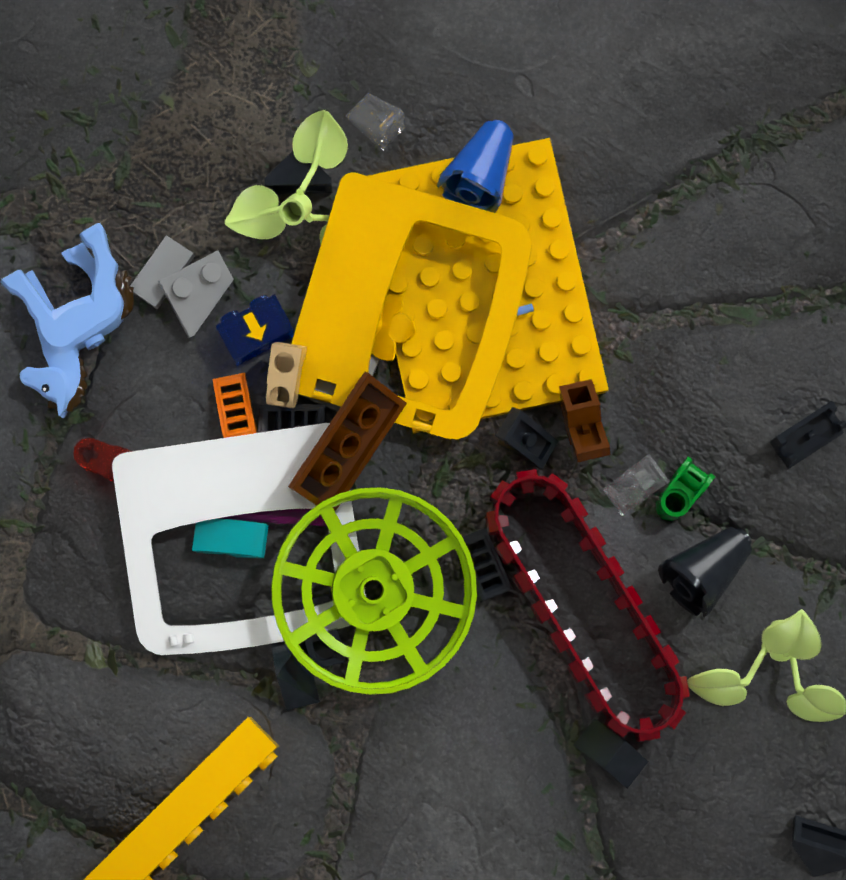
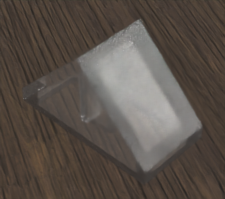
(377, 119)
(636, 485)

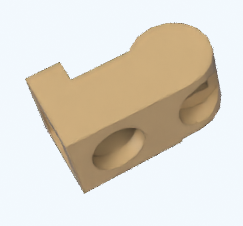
(284, 374)

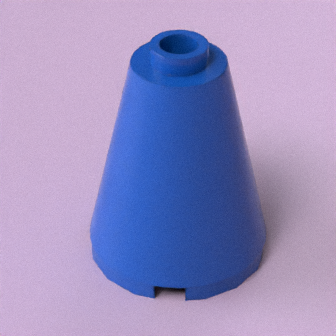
(480, 168)

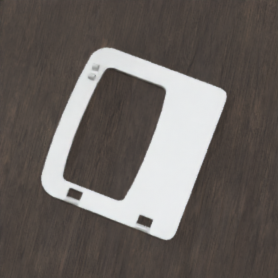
(203, 483)

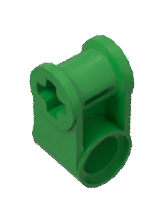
(685, 485)

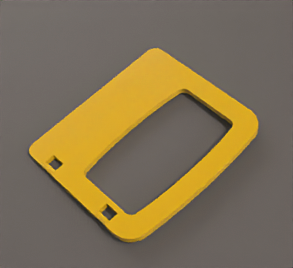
(354, 277)

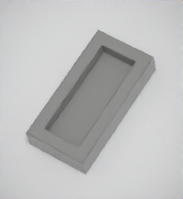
(166, 260)

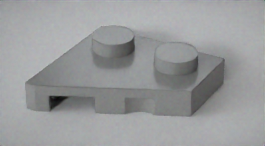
(197, 290)

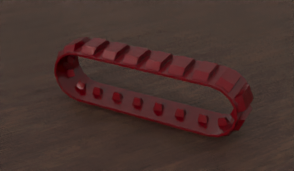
(627, 599)

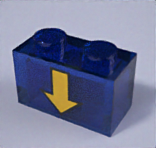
(255, 328)

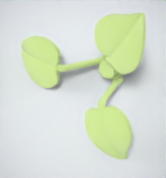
(257, 208)
(784, 640)

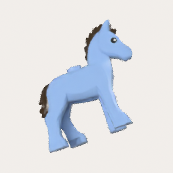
(75, 324)

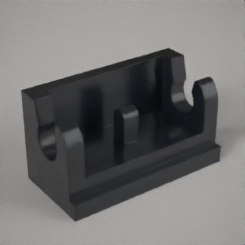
(808, 435)

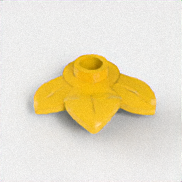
(392, 328)

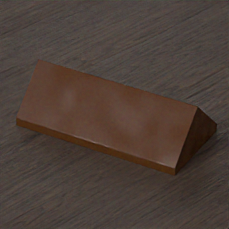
(348, 441)

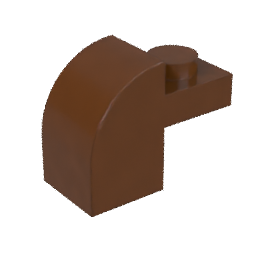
(583, 420)

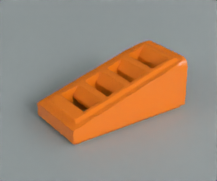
(222, 408)

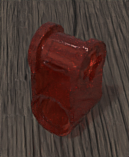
(106, 456)

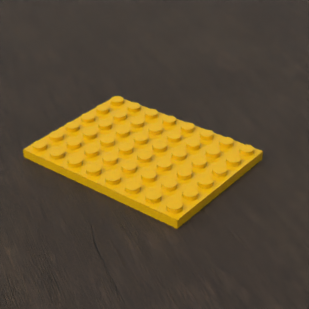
(451, 285)

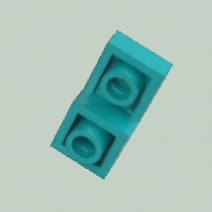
(230, 537)

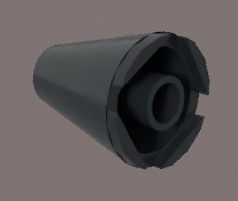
(706, 570)

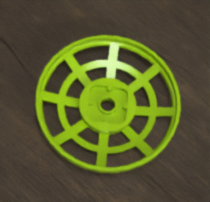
(396, 593)

